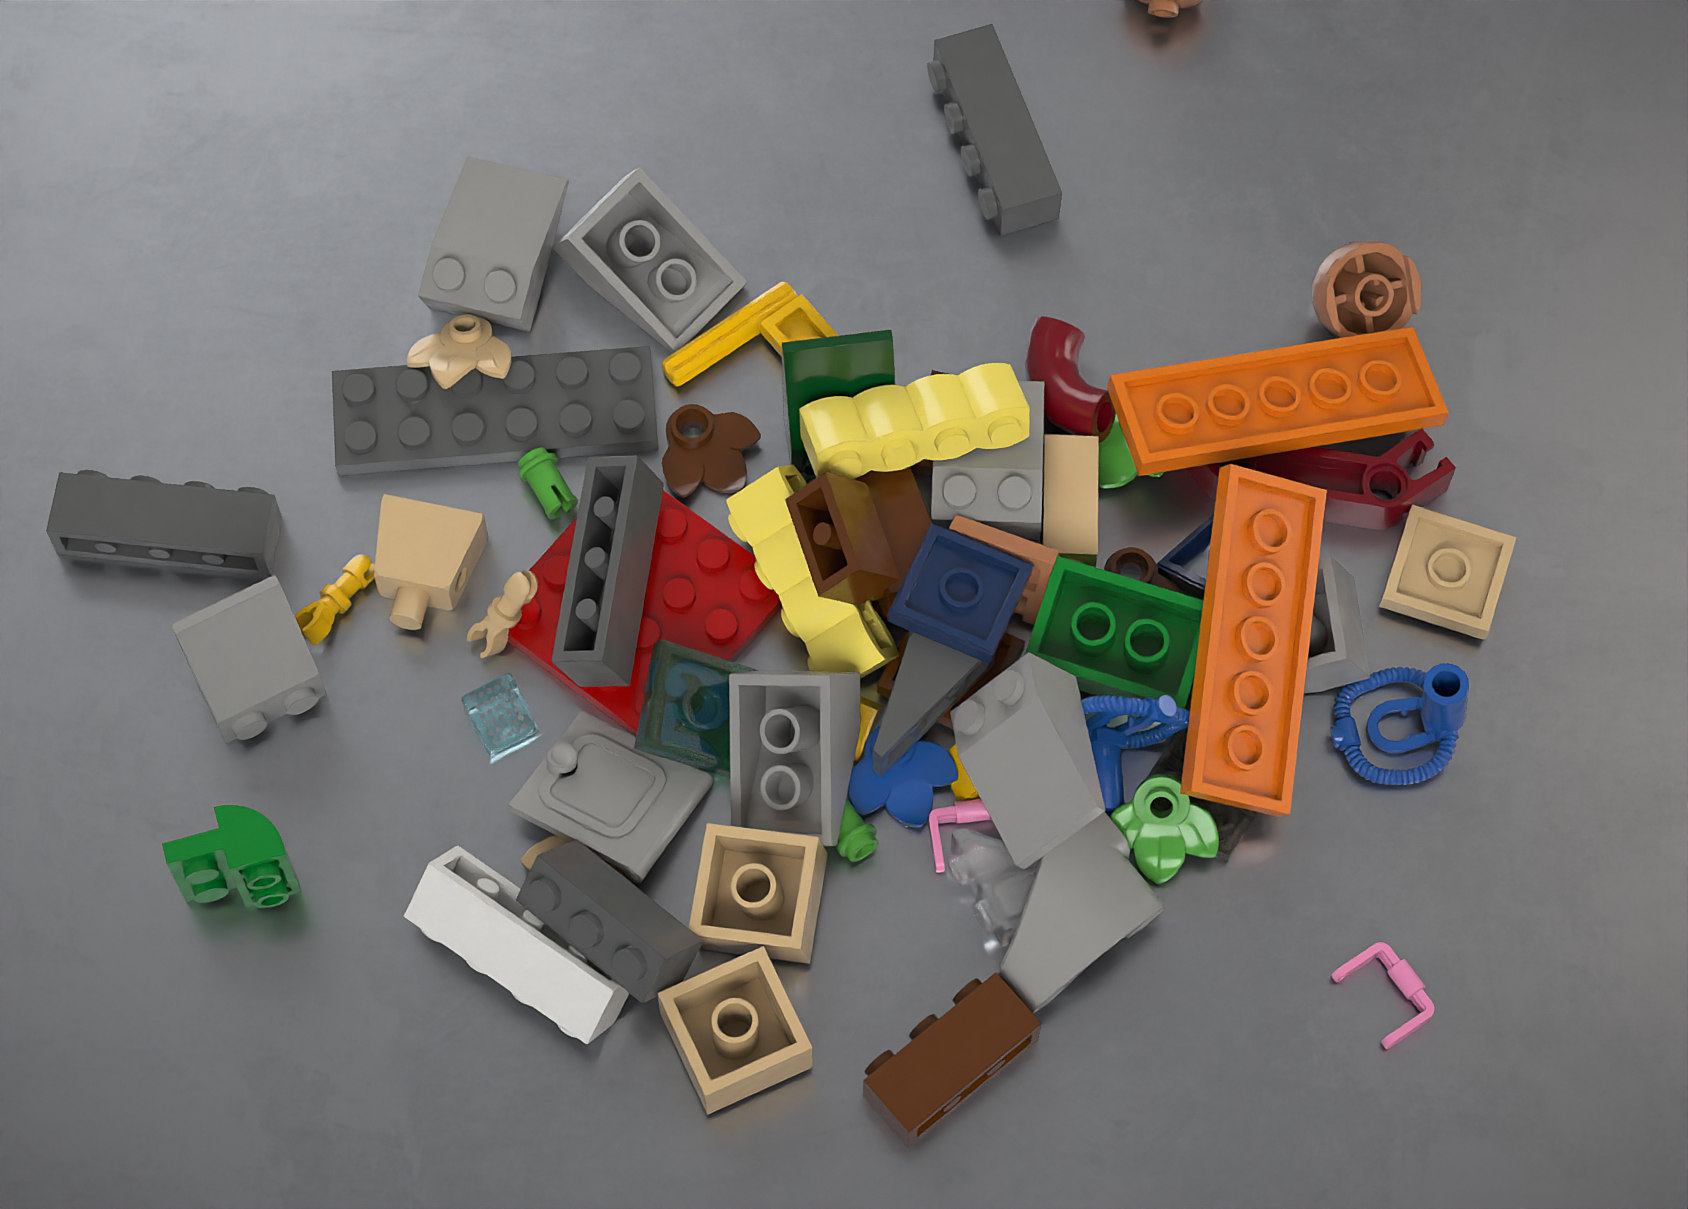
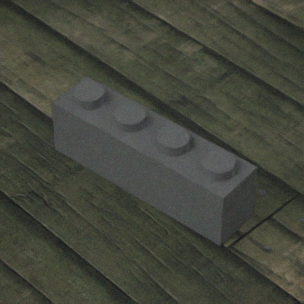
(995, 130)
(164, 523)
(608, 571)

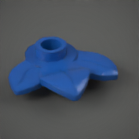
(906, 786)

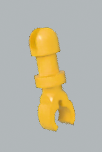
(318, 617)

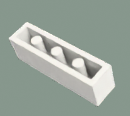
(482, 922)

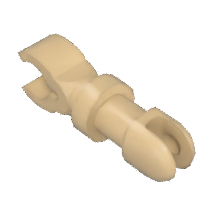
(504, 612)

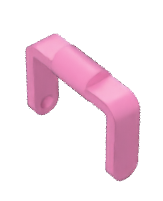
(961, 812)
(1403, 977)

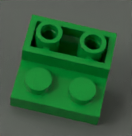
(238, 854)

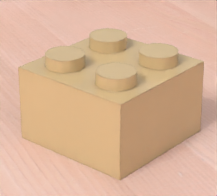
(758, 892)
(735, 1030)

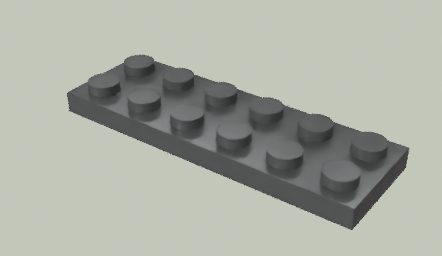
(552, 401)

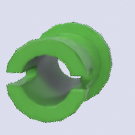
(540, 471)
(855, 836)

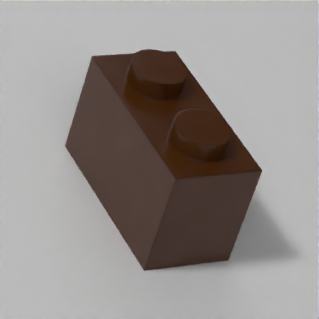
(842, 539)

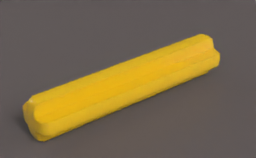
(725, 336)

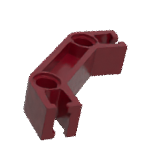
(1351, 479)

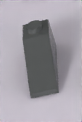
(925, 688)

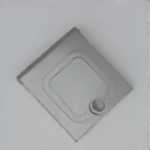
(617, 800)

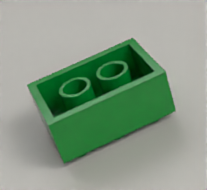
(1118, 633)

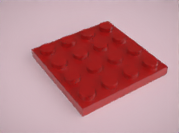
(696, 596)

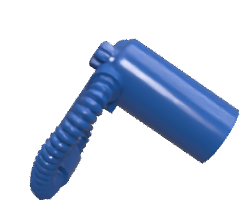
(1441, 710)
(1110, 741)

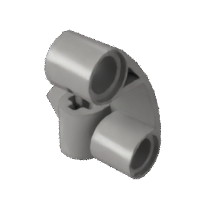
(1076, 910)

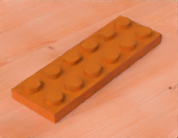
(1276, 400)
(1254, 641)

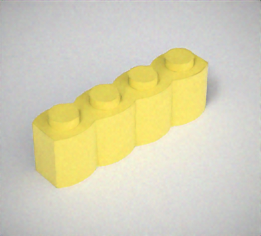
(925, 420)
(835, 632)

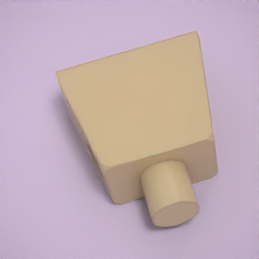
(425, 556)

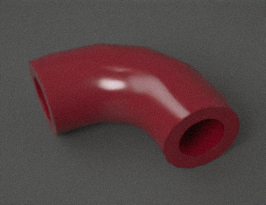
(1067, 397)

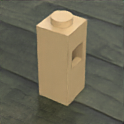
(1070, 496)

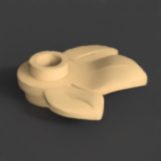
(459, 348)

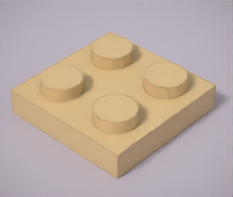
(1448, 572)

